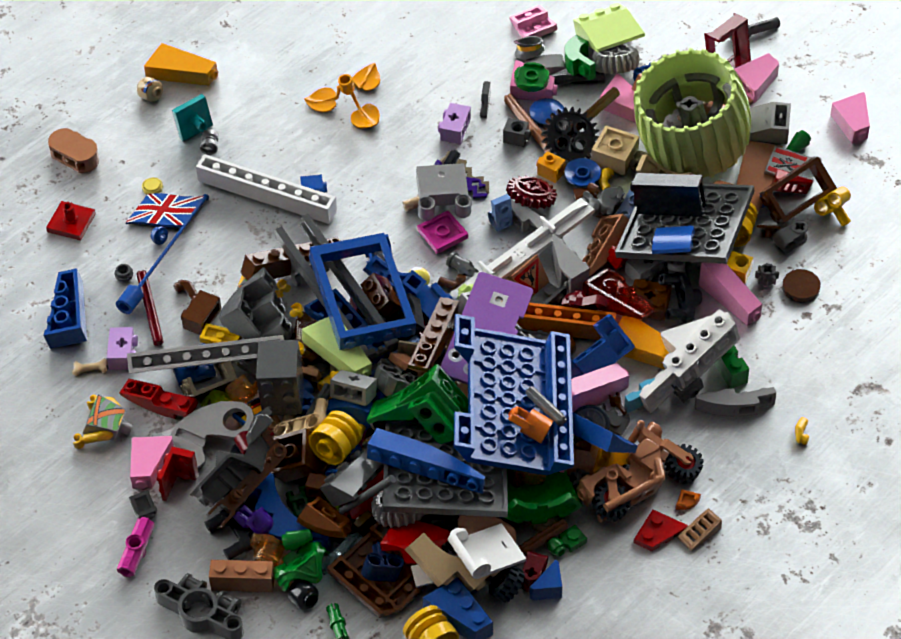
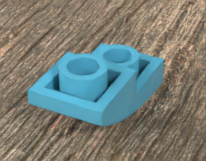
(633, 399)

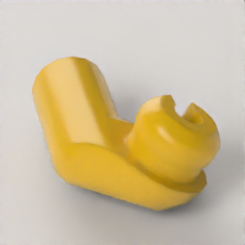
(605, 175)
(800, 437)

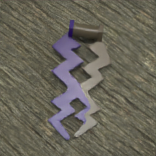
(470, 179)

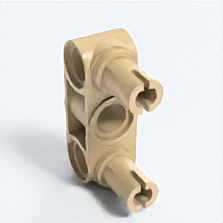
(311, 421)

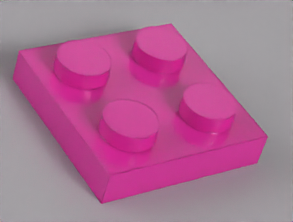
(442, 232)

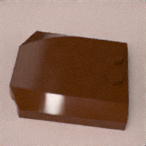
(379, 596)

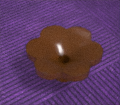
(768, 229)

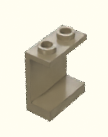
(226, 372)

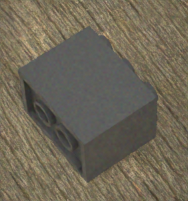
(280, 377)

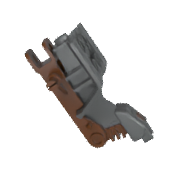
(243, 473)

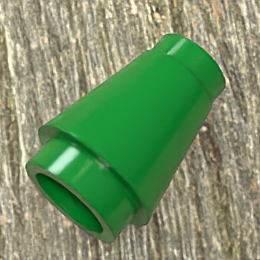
(799, 141)
(296, 539)

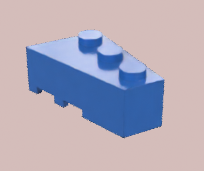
(461, 610)

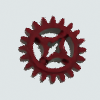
(531, 192)

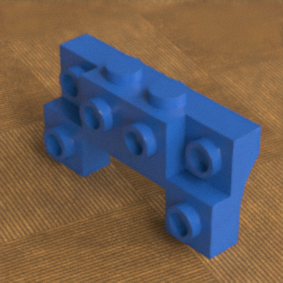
(604, 352)

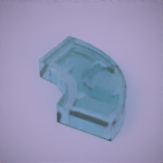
(349, 542)

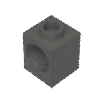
(516, 132)

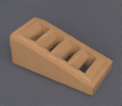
(708, 520)

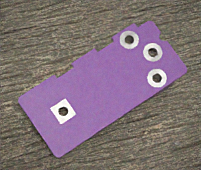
(489, 315)

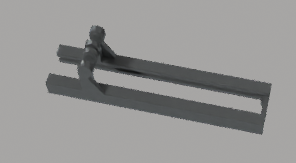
(300, 266)

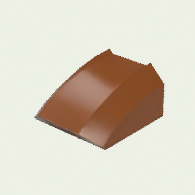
(325, 519)

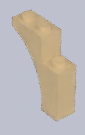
(441, 565)

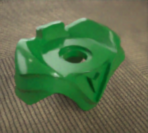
(302, 565)

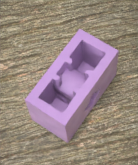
(454, 123)
(120, 343)

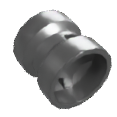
(209, 142)

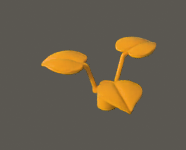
(367, 79)

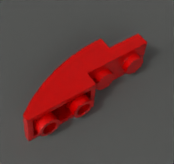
(156, 400)

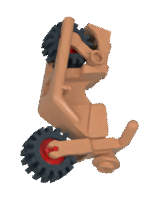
(623, 488)

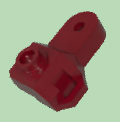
(580, 300)

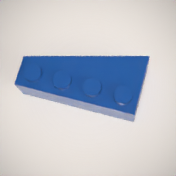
(67, 313)

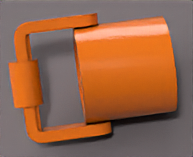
(536, 424)

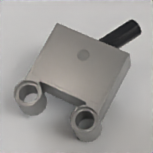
(443, 186)

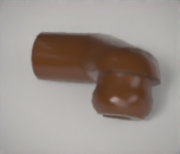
(452, 284)
(187, 286)

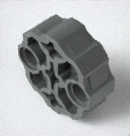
(393, 378)

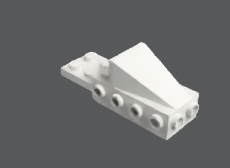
(686, 347)

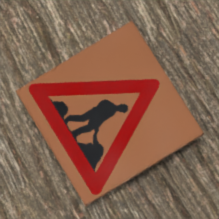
(531, 275)

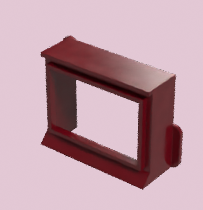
(737, 28)

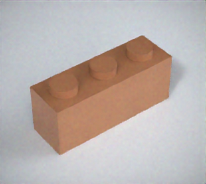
(241, 575)

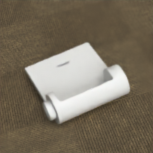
(486, 550)

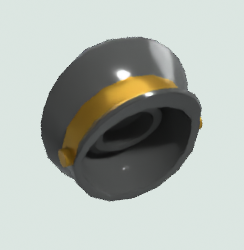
(529, 47)

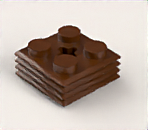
(656, 295)

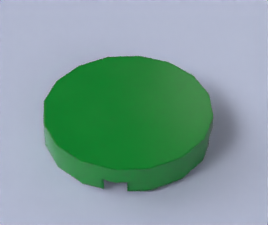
(531, 77)

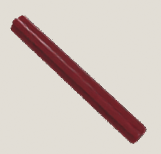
(150, 310)

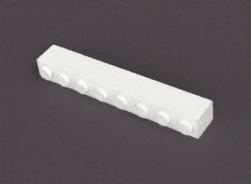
(266, 188)
(196, 355)

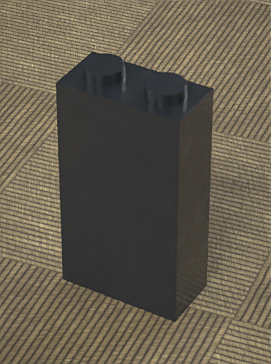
(669, 194)

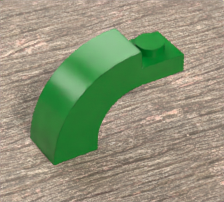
(576, 58)

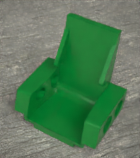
(431, 391)

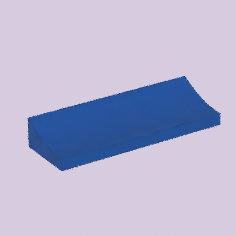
(600, 436)

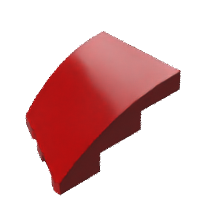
(402, 537)

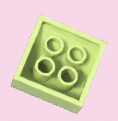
(608, 27)

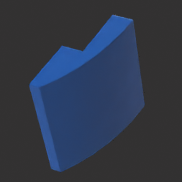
(673, 239)

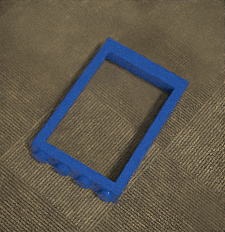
(368, 334)

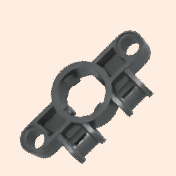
(190, 591)

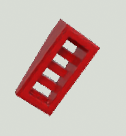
(790, 186)

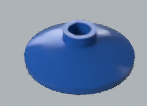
(582, 172)

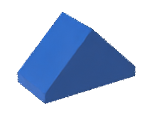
(548, 584)

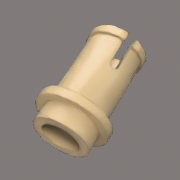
(411, 204)

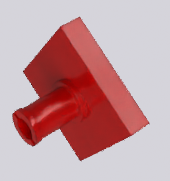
(70, 220)

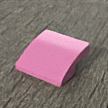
(533, 22)

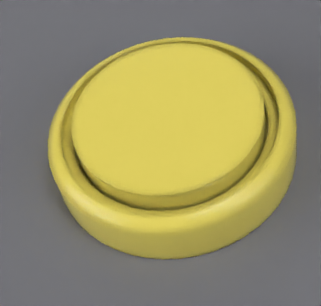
(152, 185)

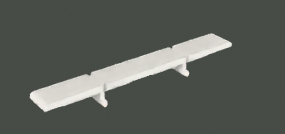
(535, 242)

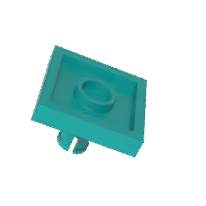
(192, 117)

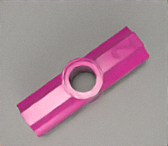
(132, 556)

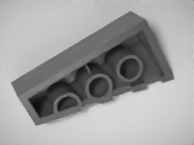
(350, 477)

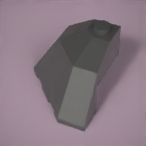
(256, 310)

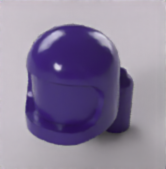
(258, 521)

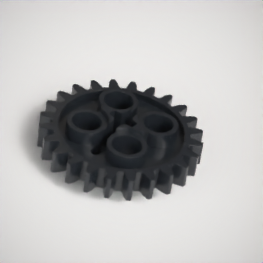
(554, 134)

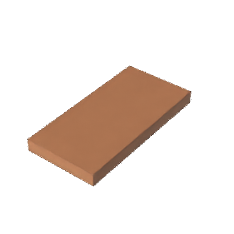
(754, 165)

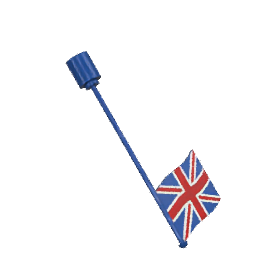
(162, 211)

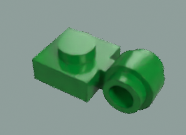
(570, 539)

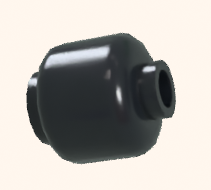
(303, 594)

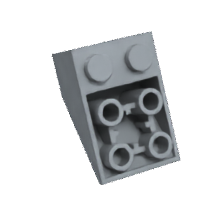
(770, 122)
(568, 266)

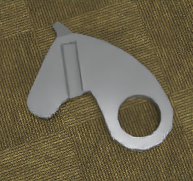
(207, 422)

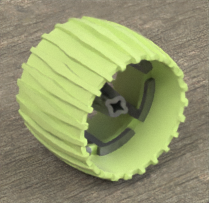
(705, 141)

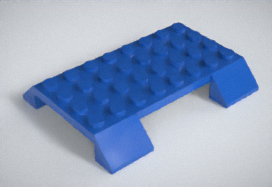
(498, 375)

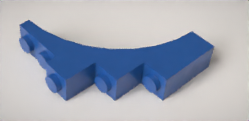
(282, 517)

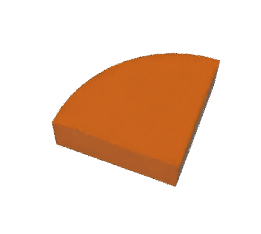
(687, 500)

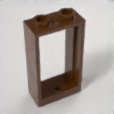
(822, 178)

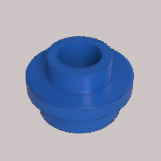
(159, 235)

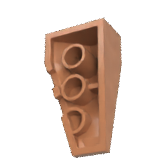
(605, 235)

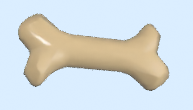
(80, 368)

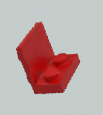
(176, 463)

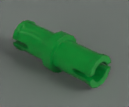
(337, 622)

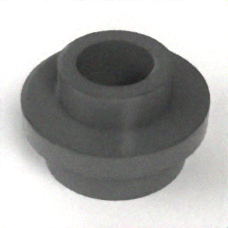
(123, 272)

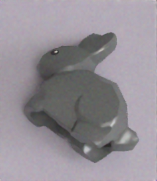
(608, 201)

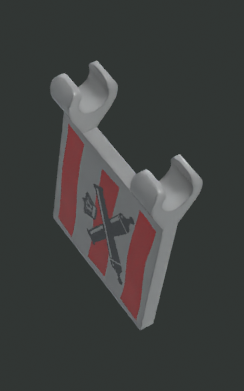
(786, 161)

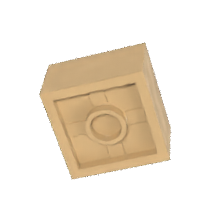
(615, 149)

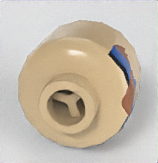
(149, 89)

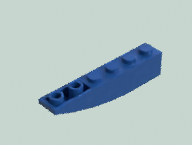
(422, 460)

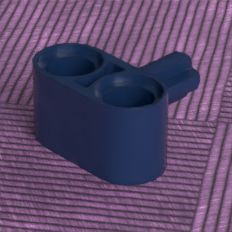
(381, 565)

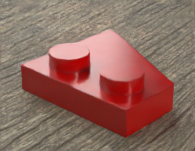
(658, 530)

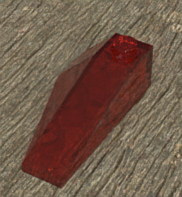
(621, 295)

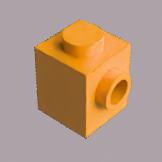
(551, 167)

